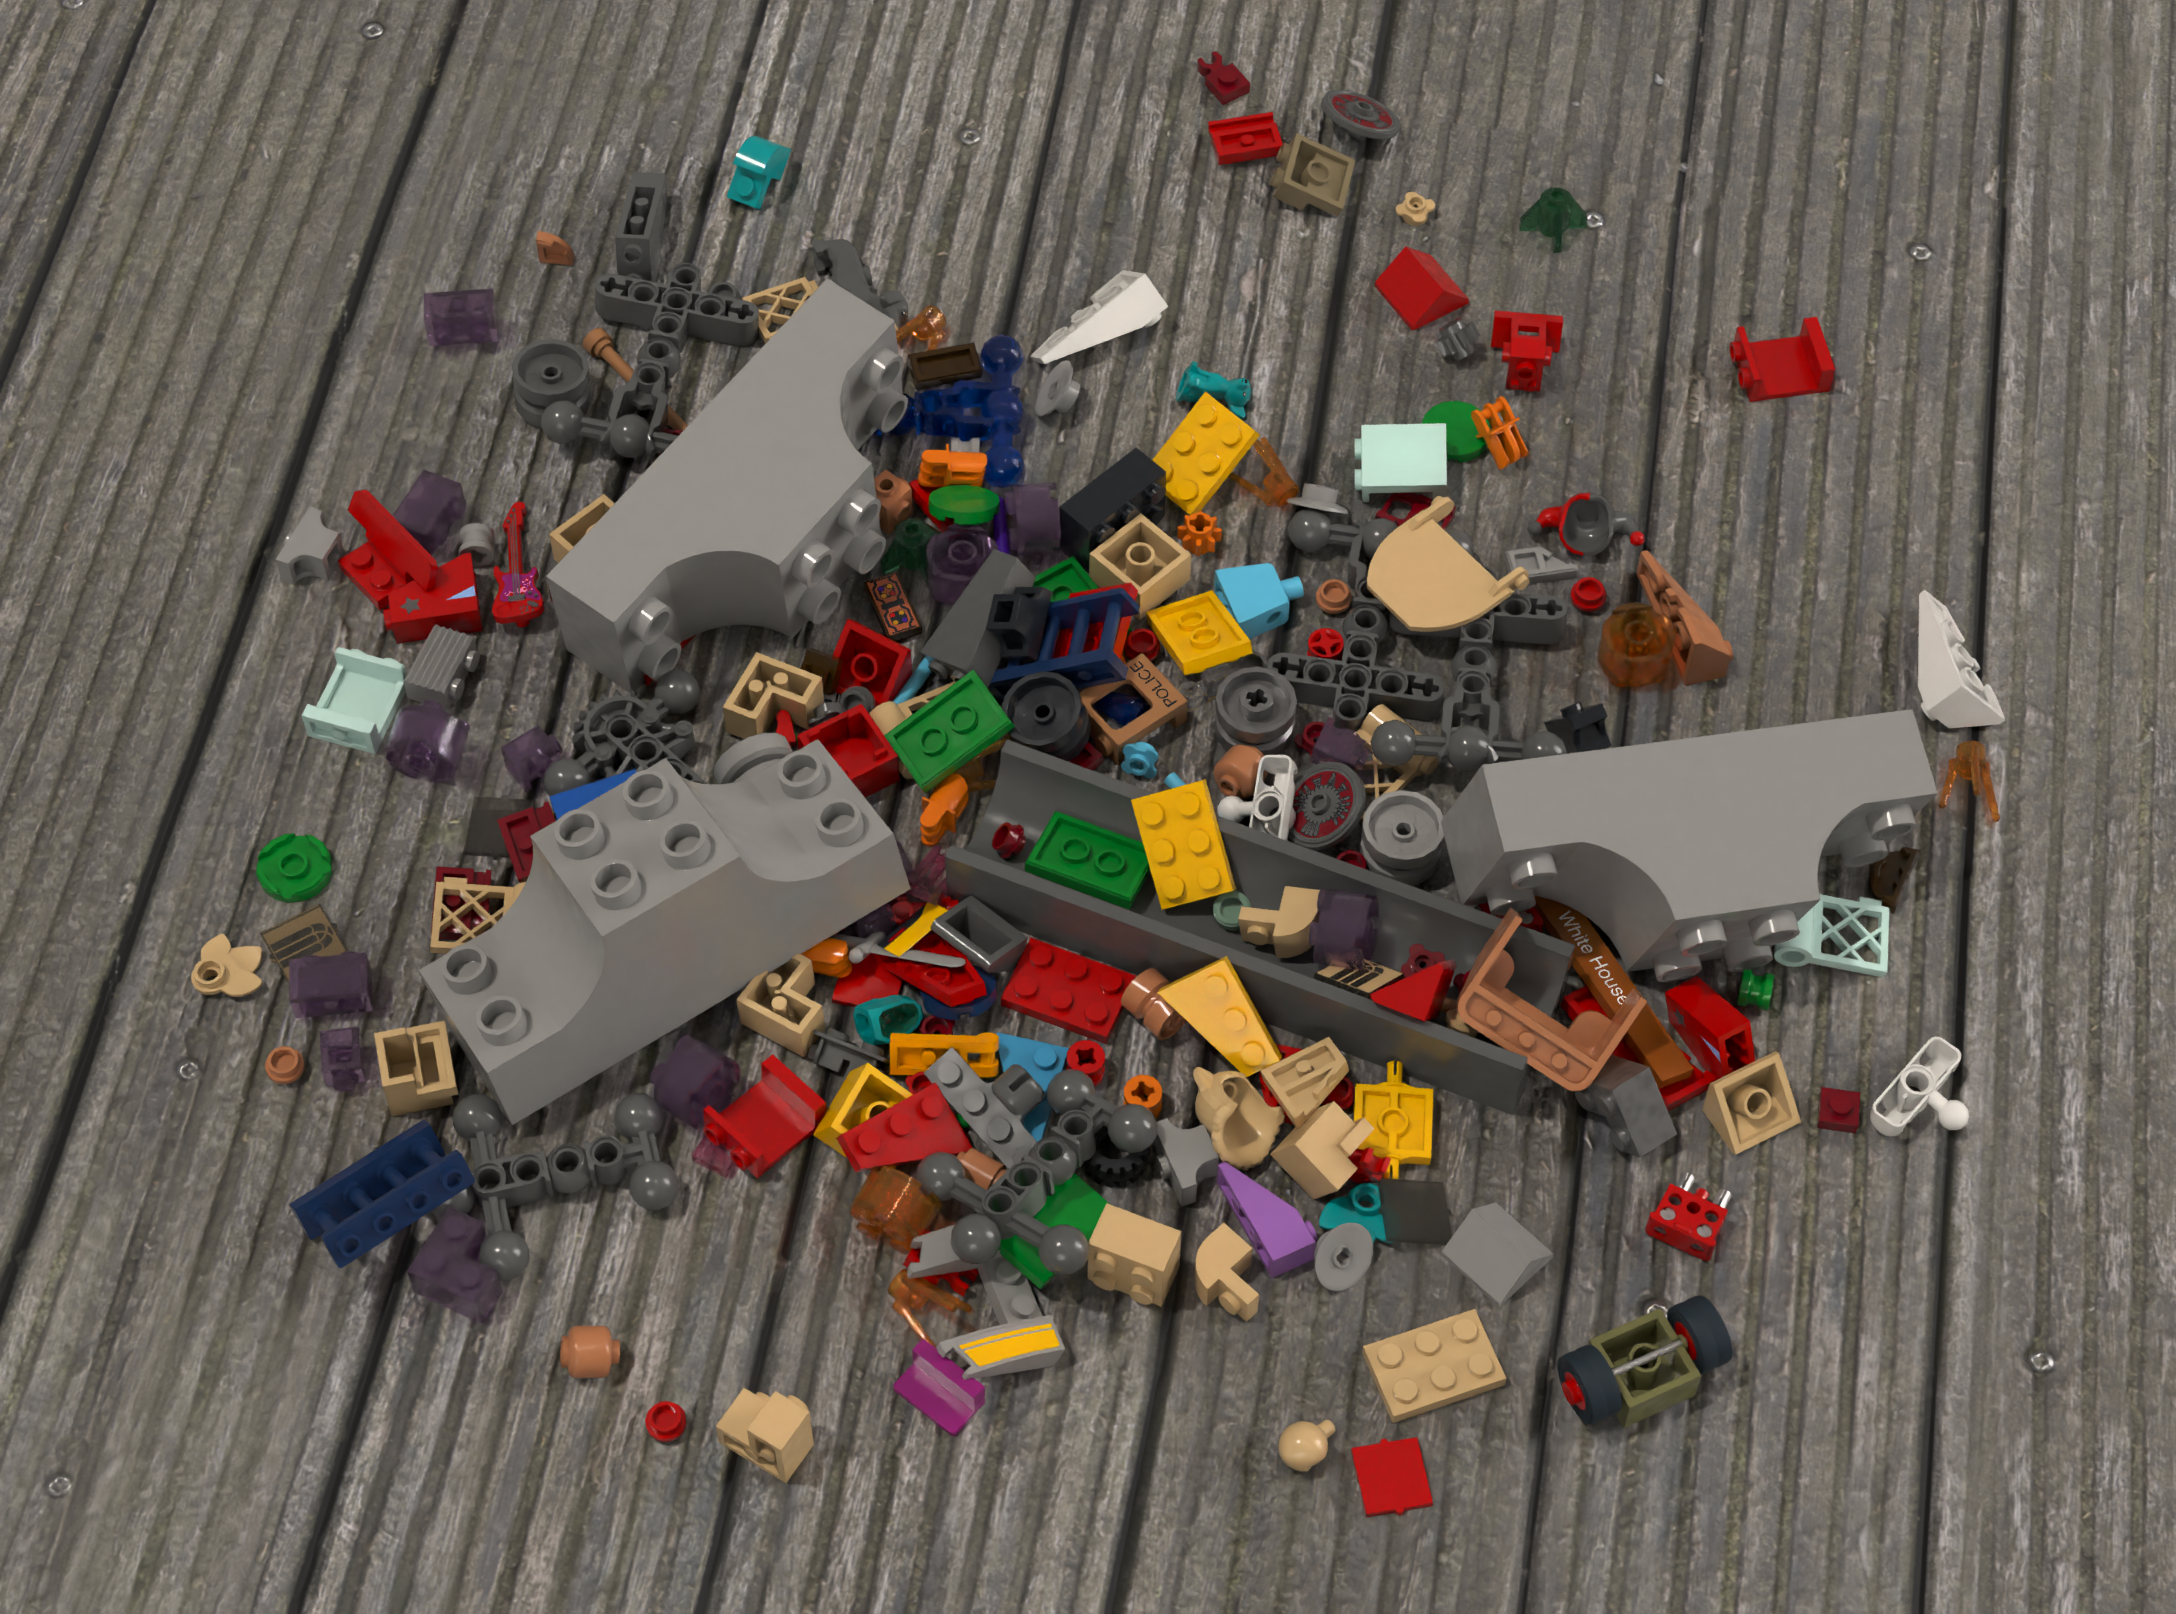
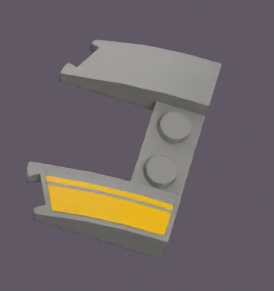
(1024, 1336)

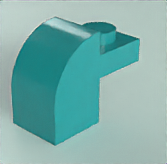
(756, 164)

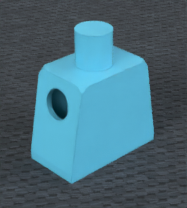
(1256, 596)

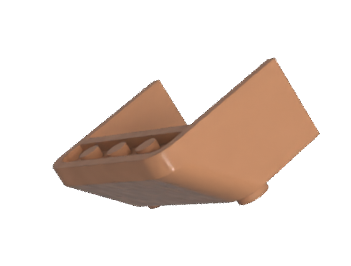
(1561, 1053)

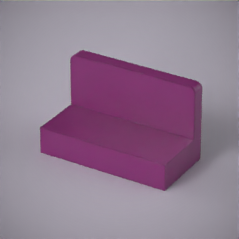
(938, 1390)

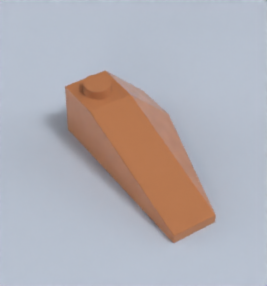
(1698, 644)

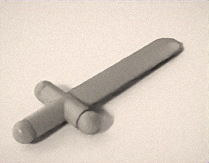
(862, 947)

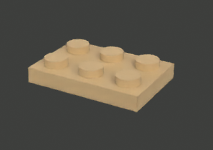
(1434, 1365)

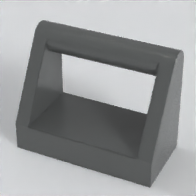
(981, 935)

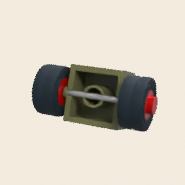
(1645, 1363)

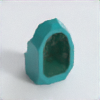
(886, 1015)

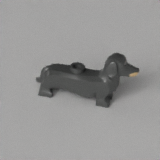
(849, 274)

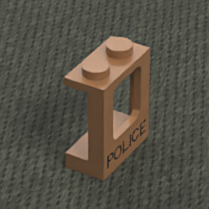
(1164, 698)

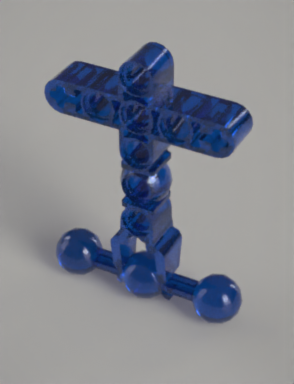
(942, 411)

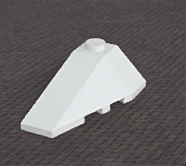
(1118, 308)
(1947, 672)

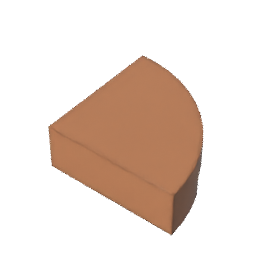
(553, 249)

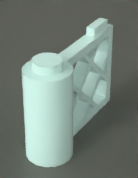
(1807, 945)

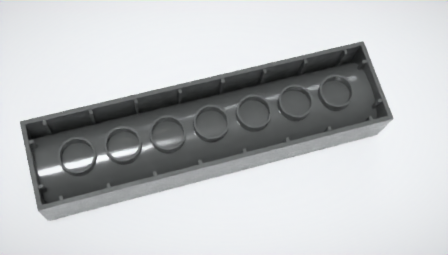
(1282, 989)

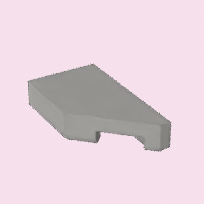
(1539, 564)

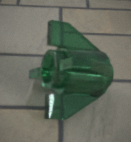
(1554, 215)
(909, 547)

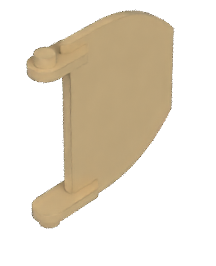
(1432, 578)

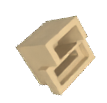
(416, 1067)
(1319, 1150)

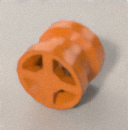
(1140, 1085)

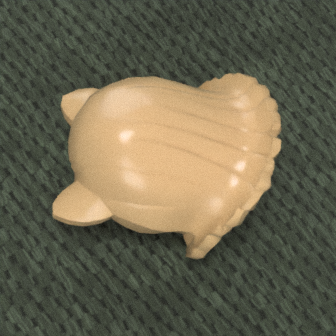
(1236, 1117)

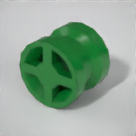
(1755, 989)

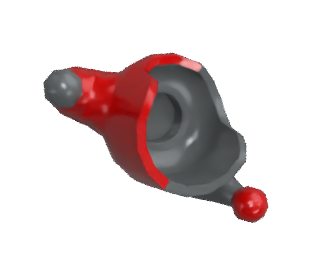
(1587, 524)

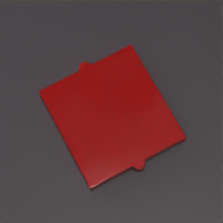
(865, 983)
(1391, 1477)

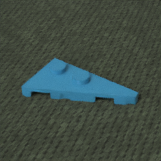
(1042, 1063)

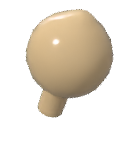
(1305, 1444)

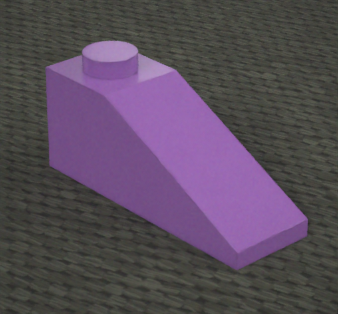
(1269, 1222)

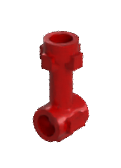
(904, 908)

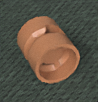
(1144, 1002)

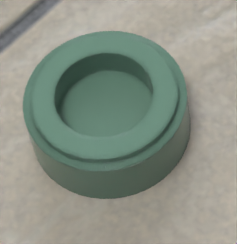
(1227, 909)

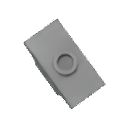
(310, 549)
(1185, 1158)

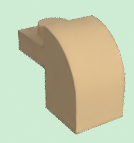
(1284, 928)
(1217, 1272)

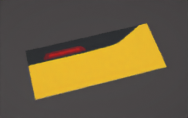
(912, 929)

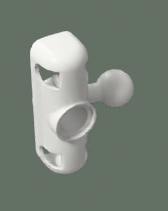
(1266, 799)
(1904, 1104)

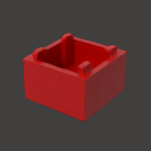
(857, 748)

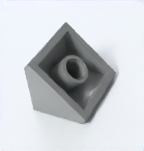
(1495, 1252)

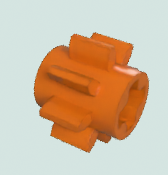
(1199, 533)

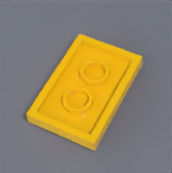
(1203, 453)
(1199, 632)
(1183, 844)

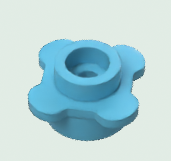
(1140, 759)

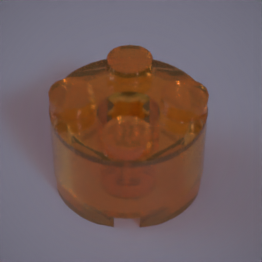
(1636, 645)
(894, 1208)

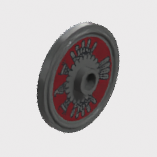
(1360, 115)
(1327, 805)

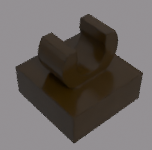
(825, 666)

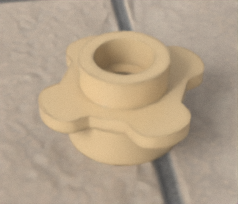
(1415, 209)

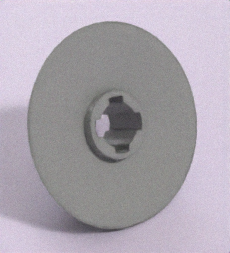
(1057, 391)
(1319, 498)
(1343, 1256)

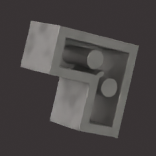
(1632, 1105)

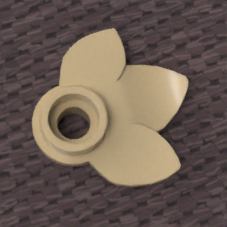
(232, 967)

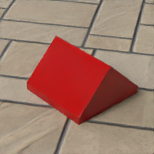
(1419, 288)
(872, 662)
(1420, 993)

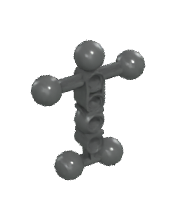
(478, 1121)
(1022, 1190)

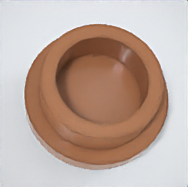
(1333, 596)
(284, 1065)

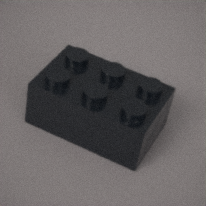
(1111, 502)

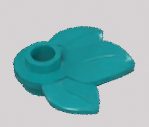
(1348, 1210)

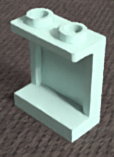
(1402, 459)
(357, 701)

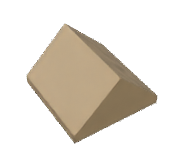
(1751, 1104)

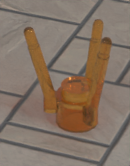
(925, 326)
(1277, 483)
(1971, 765)
(974, 769)
(914, 1294)

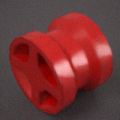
(1328, 641)
(1087, 1050)

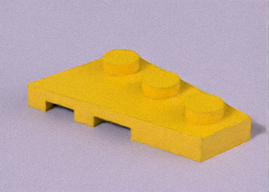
(1224, 1015)

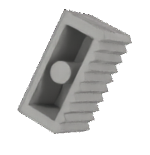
(442, 667)

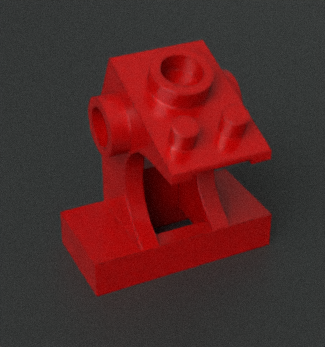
(1526, 353)

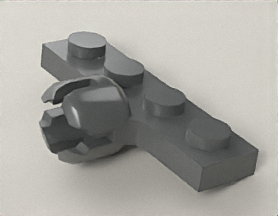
(992, 1108)

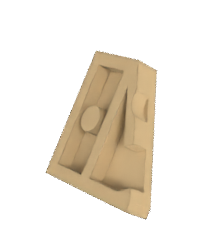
(1306, 1079)

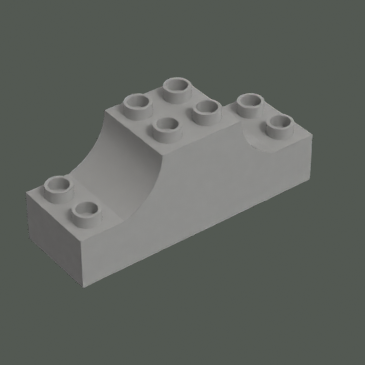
(749, 505)
(1690, 839)
(656, 914)

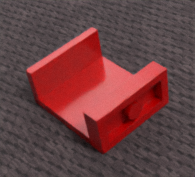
(1783, 365)
(766, 1119)

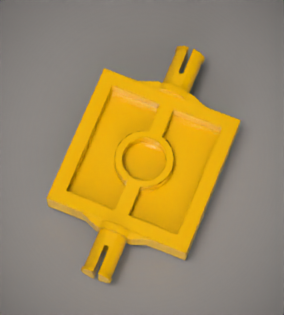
(1400, 1120)

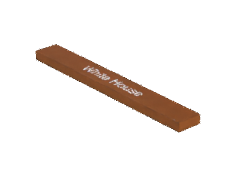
(1610, 988)

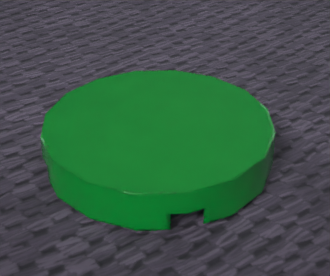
(1460, 429)
(964, 503)
(294, 867)

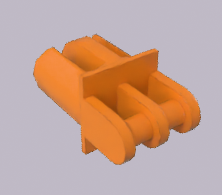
(1503, 437)
(950, 468)
(943, 809)
(830, 958)

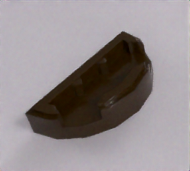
(1891, 876)

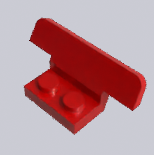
(389, 556)

